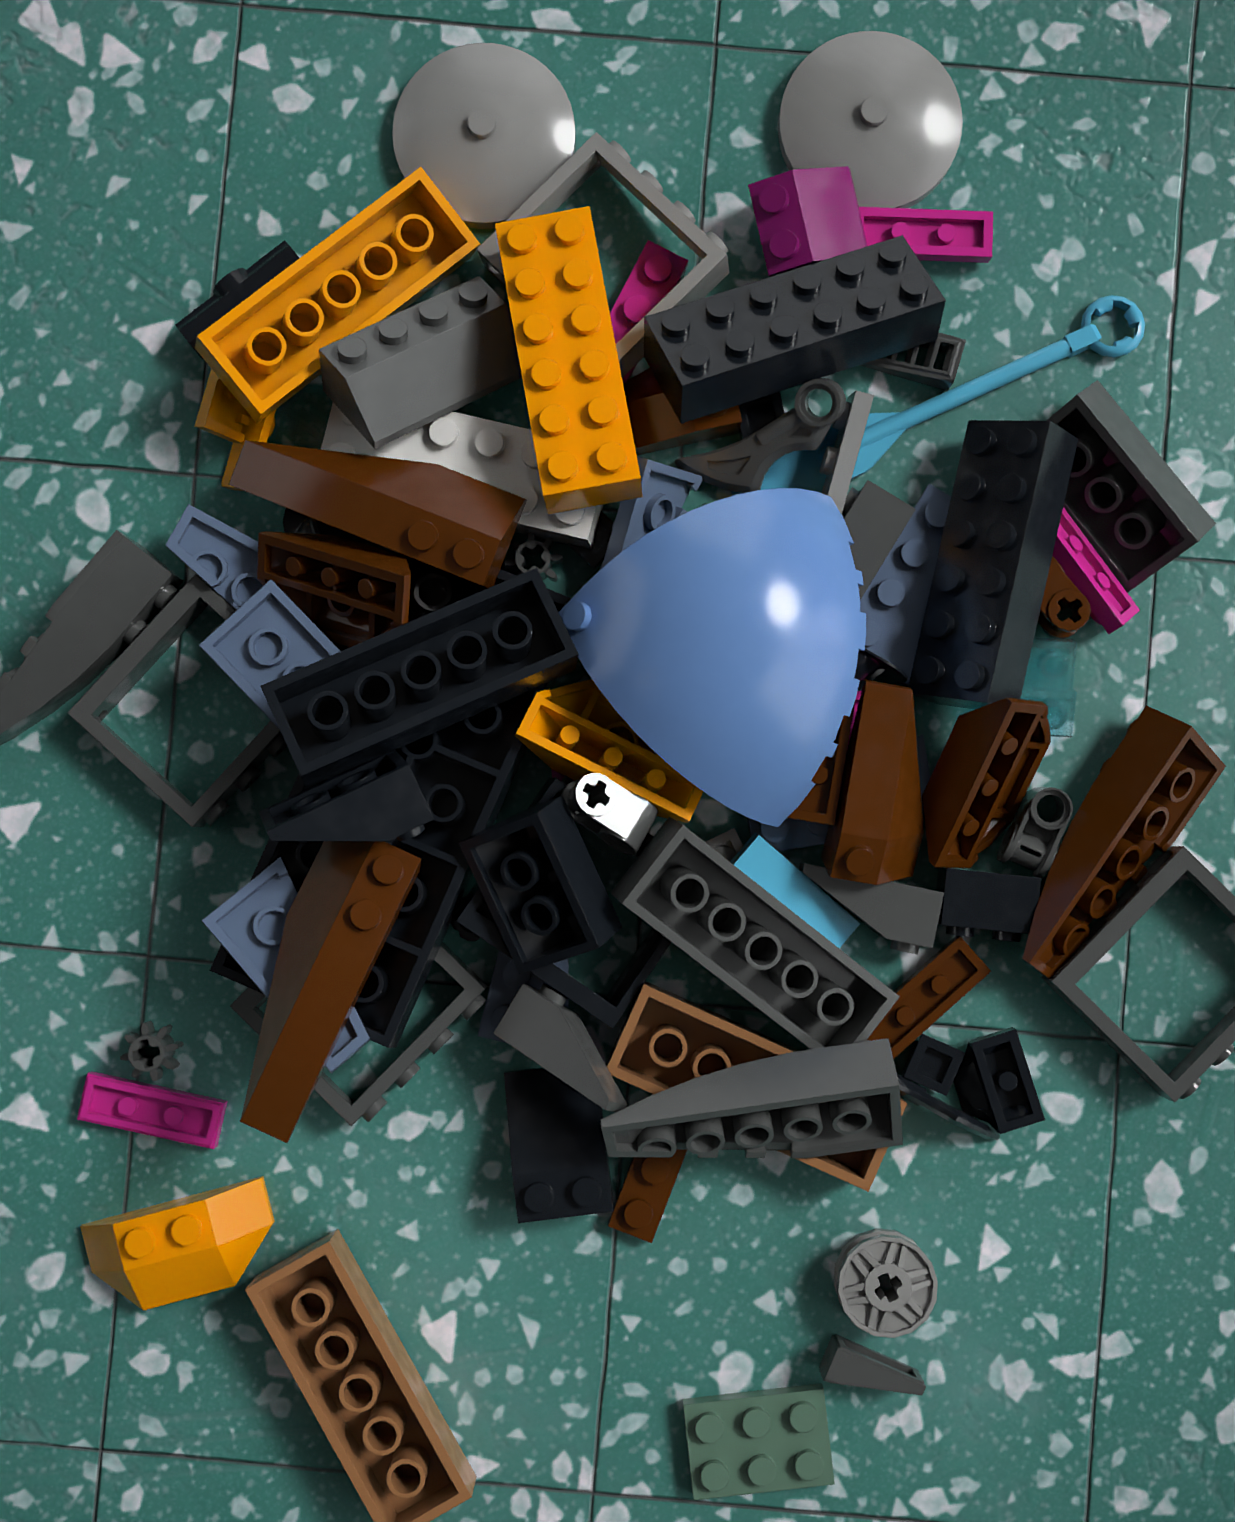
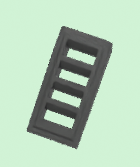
(925, 374)
(862, 1367)

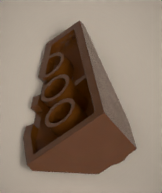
(656, 424)
(880, 792)

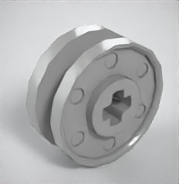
(910, 1275)

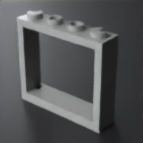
(648, 191)

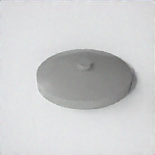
(879, 111)
(484, 129)

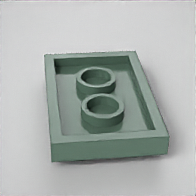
(758, 1441)

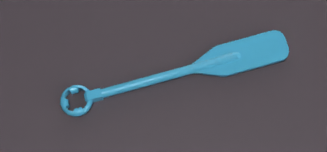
(802, 467)

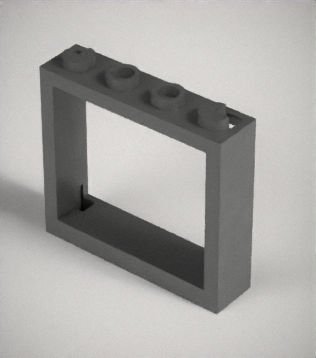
(131, 668)
(1104, 935)
(404, 1067)

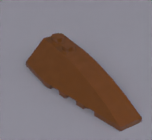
(391, 502)
(1128, 814)
(320, 971)

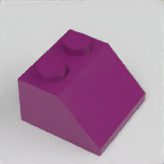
(806, 217)

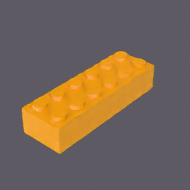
(345, 283)
(568, 360)

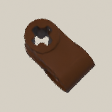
(1059, 595)

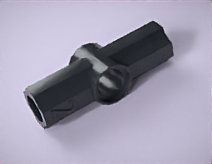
(234, 289)

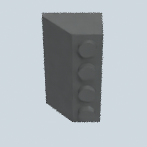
(422, 362)
(1125, 491)

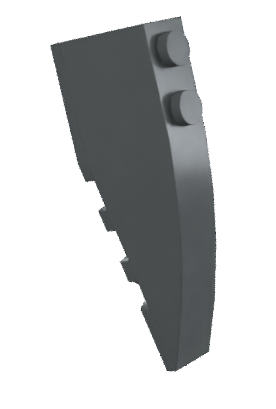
(88, 631)
(792, 1101)

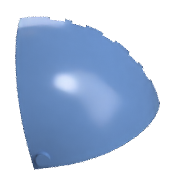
(731, 643)

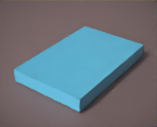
(794, 890)

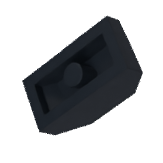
(997, 1082)

